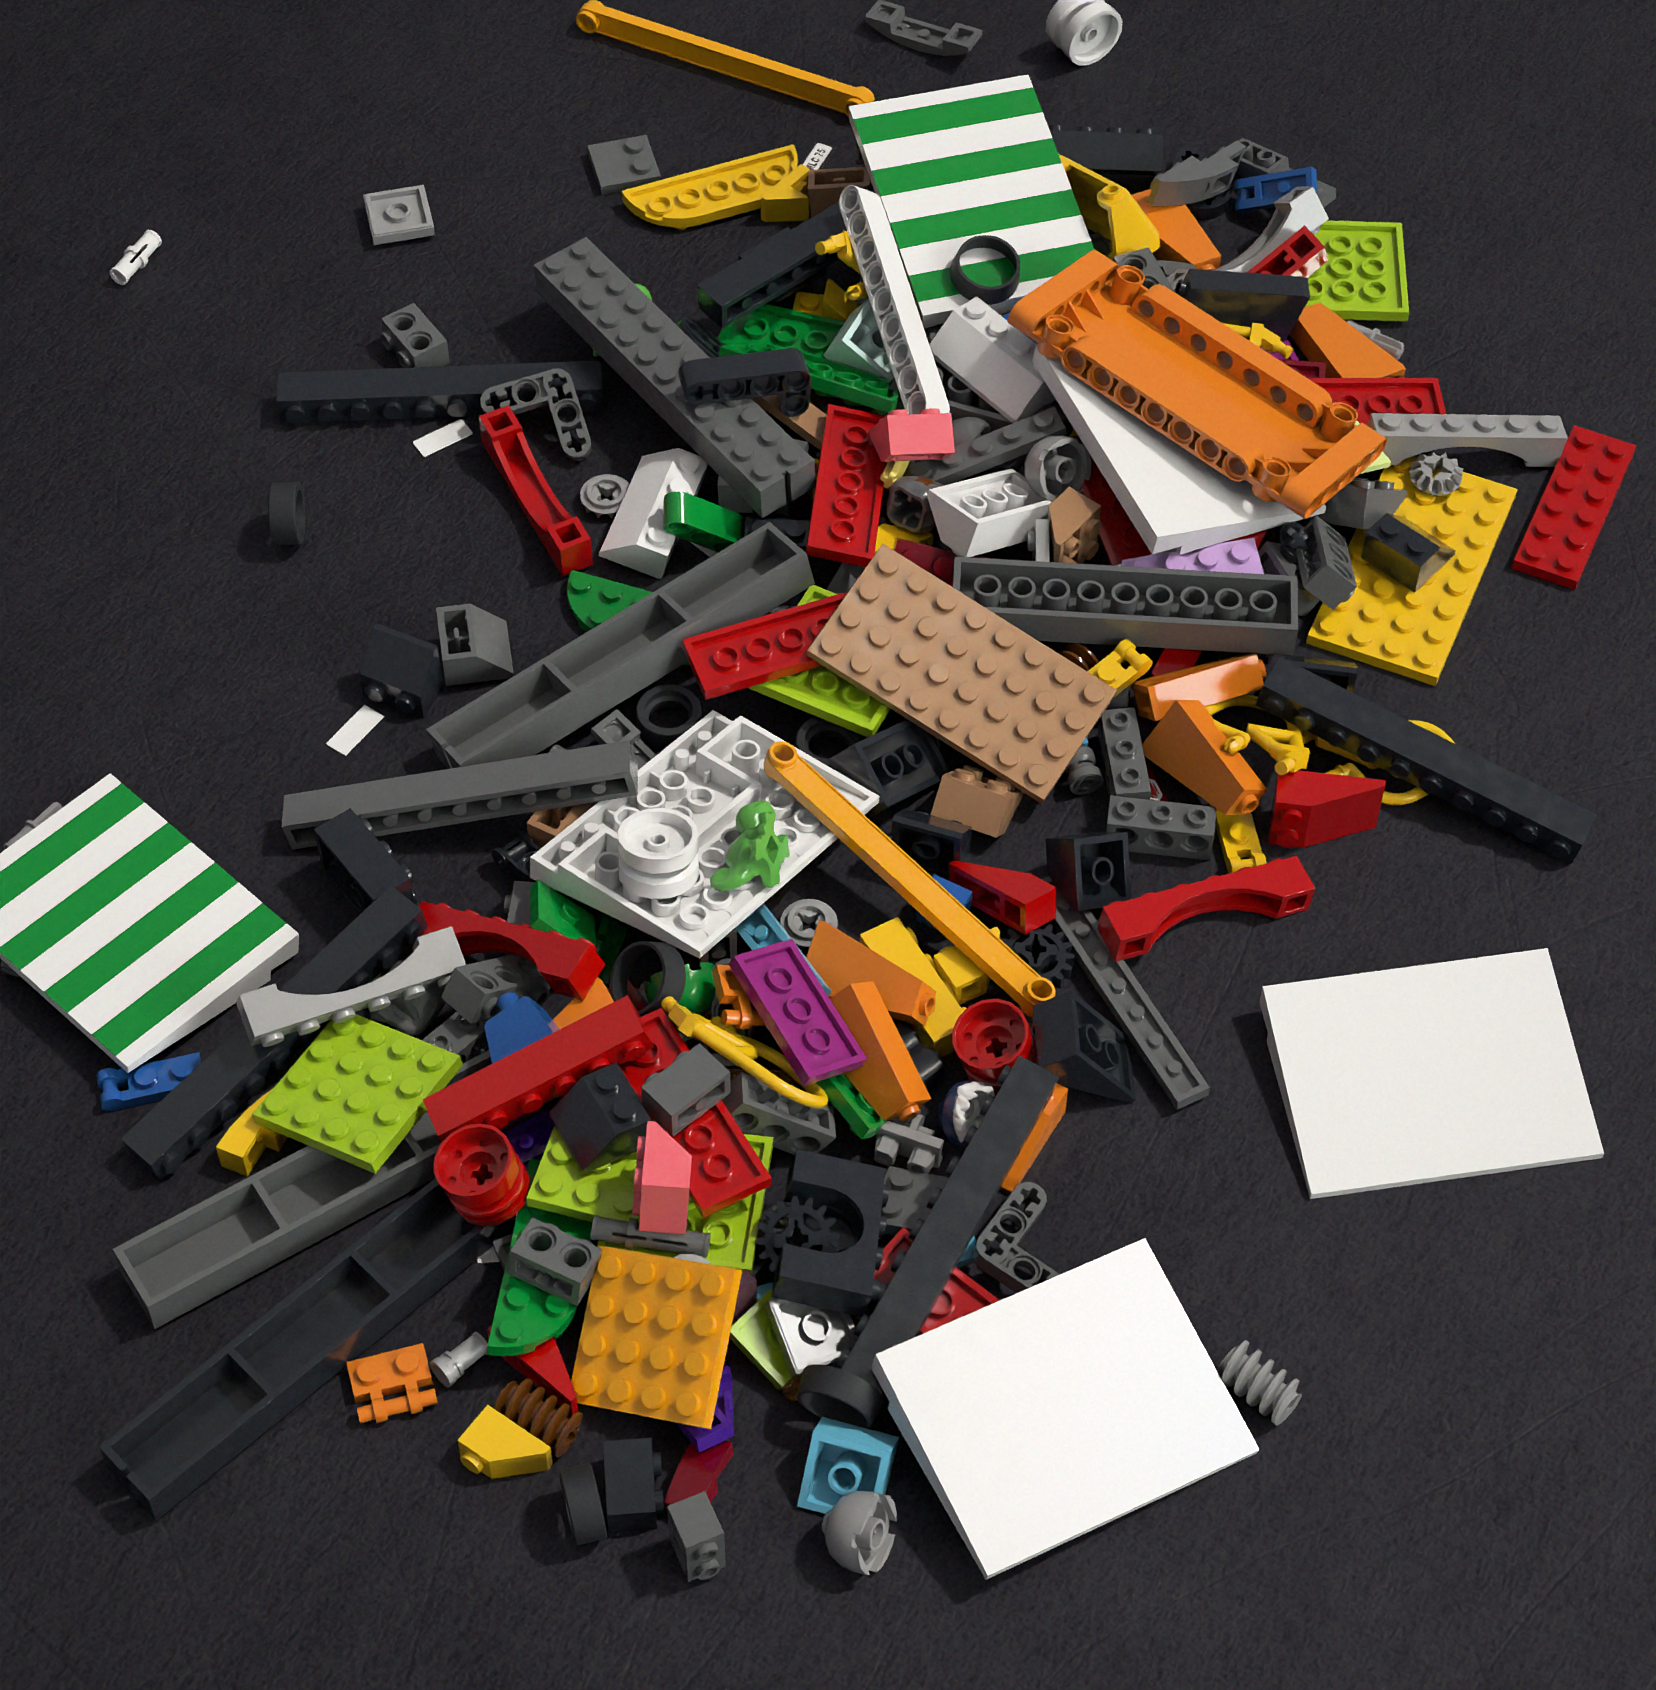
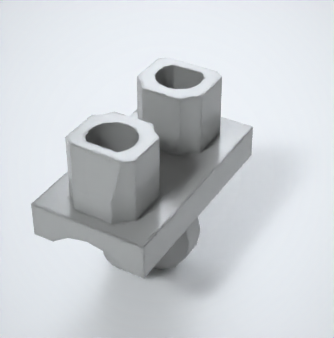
(910, 1141)

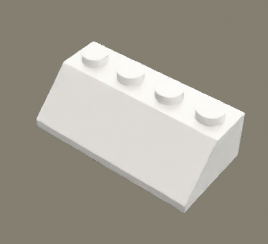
(992, 360)
(986, 512)
(637, 530)

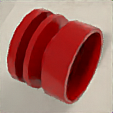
(988, 1031)
(481, 1174)

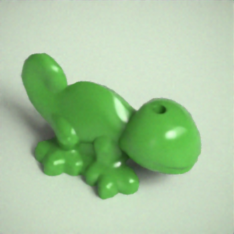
(754, 851)

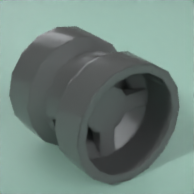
(1082, 772)

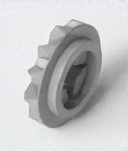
(1443, 483)
(607, 486)
(806, 911)

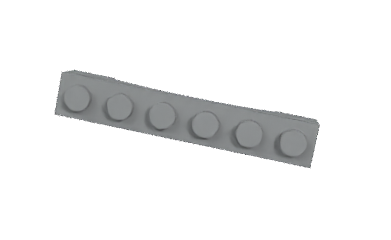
(1292, 212)
(1530, 437)
(275, 1013)

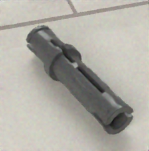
(628, 1233)

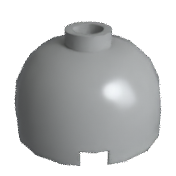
(1056, 465)
(859, 1531)

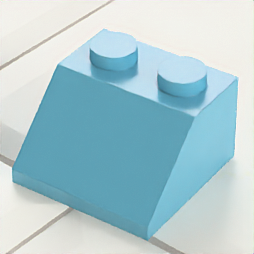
(845, 1461)

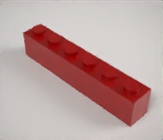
(541, 1070)

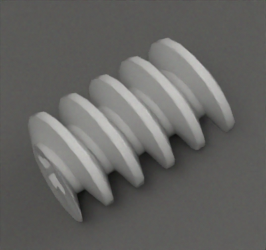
(1259, 1383)

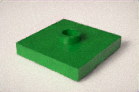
(557, 913)

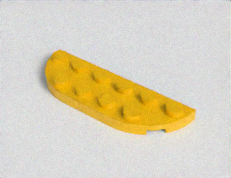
(711, 191)

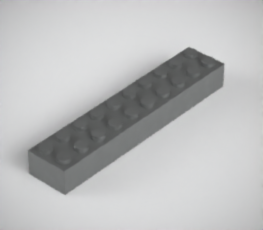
(1137, 604)

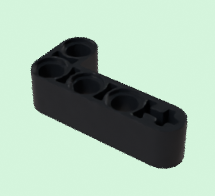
(749, 376)

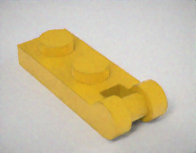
(1113, 674)
(1238, 840)

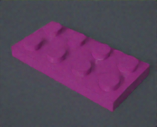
(797, 1012)

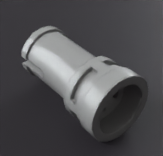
(452, 1364)

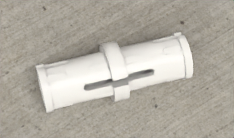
(125, 269)

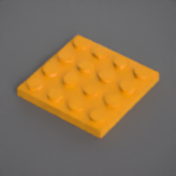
(655, 1336)

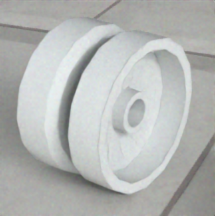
(1084, 29)
(658, 853)

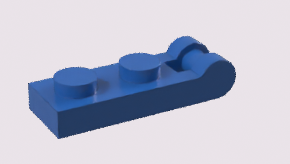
(1270, 188)
(146, 1082)

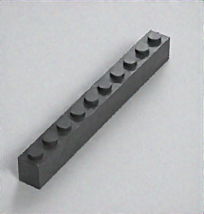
(469, 792)

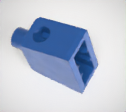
(516, 1025)

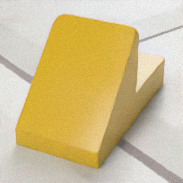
(787, 198)
(832, 304)

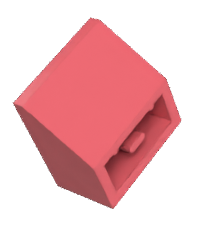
(913, 436)
(661, 1182)

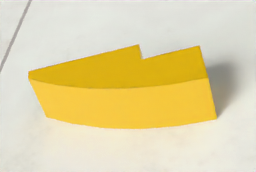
(246, 1142)

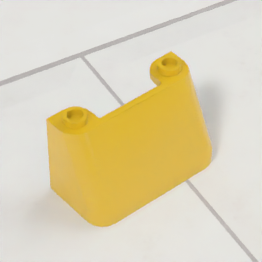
(1110, 211)

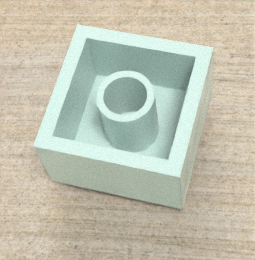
(861, 343)

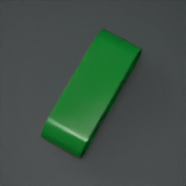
(701, 521)

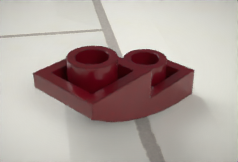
(699, 1472)

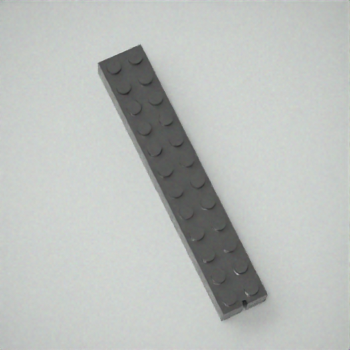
(647, 353)
(623, 652)
(273, 1218)

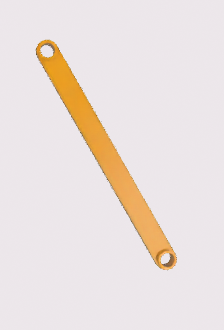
(720, 58)
(907, 877)

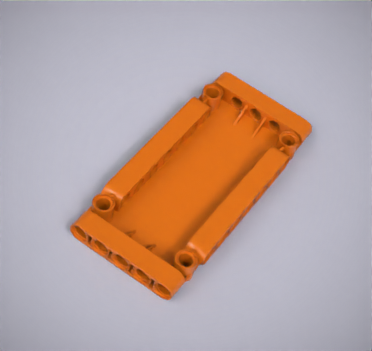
(1198, 382)

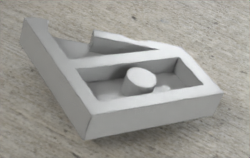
(1039, 541)

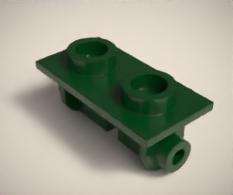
(609, 941)

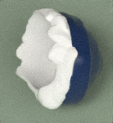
(961, 1109)

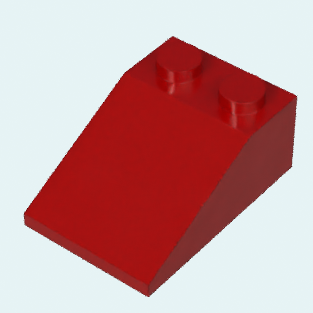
(1322, 807)

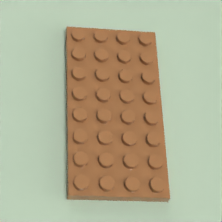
(962, 673)

